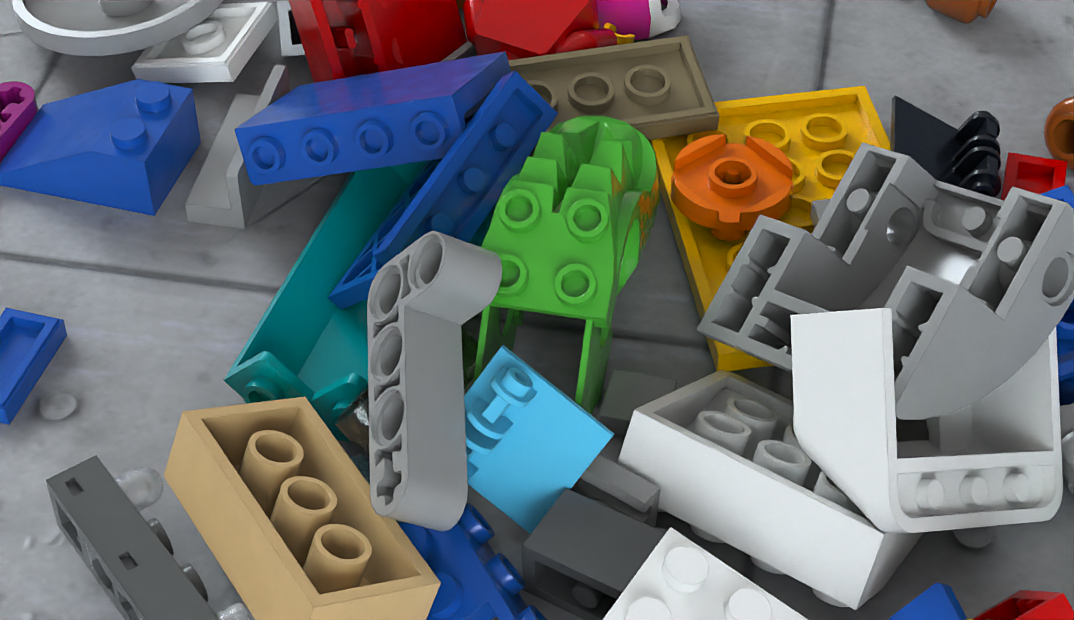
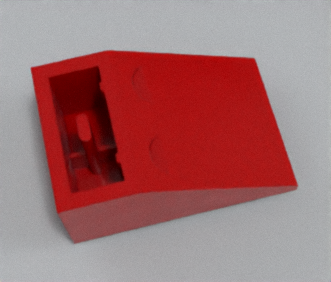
(375, 35)

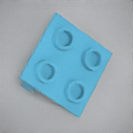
(526, 439)

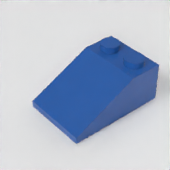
(108, 146)

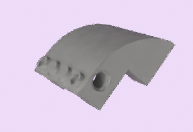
(964, 273)

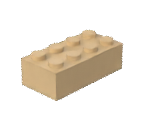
(293, 516)

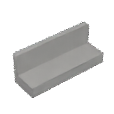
(223, 188)

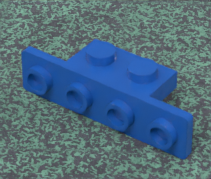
(472, 577)

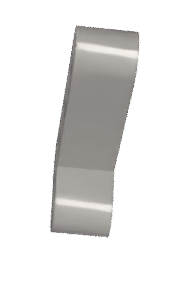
(419, 379)

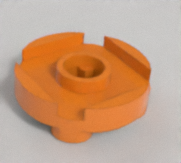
(726, 207)

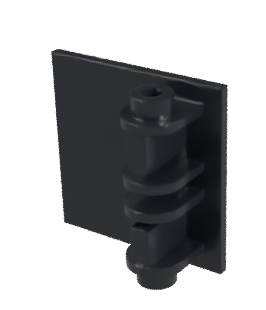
(951, 155)

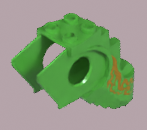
(572, 237)

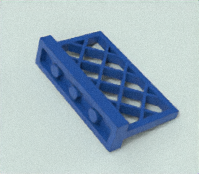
(461, 188)

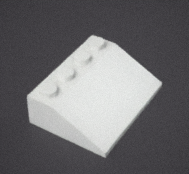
(742, 479)

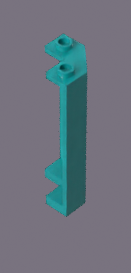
(303, 338)

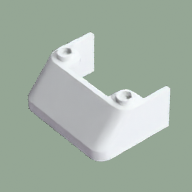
(980, 463)

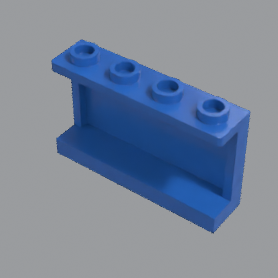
(367, 120)

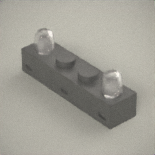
(125, 551)

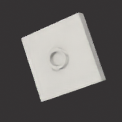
(212, 49)

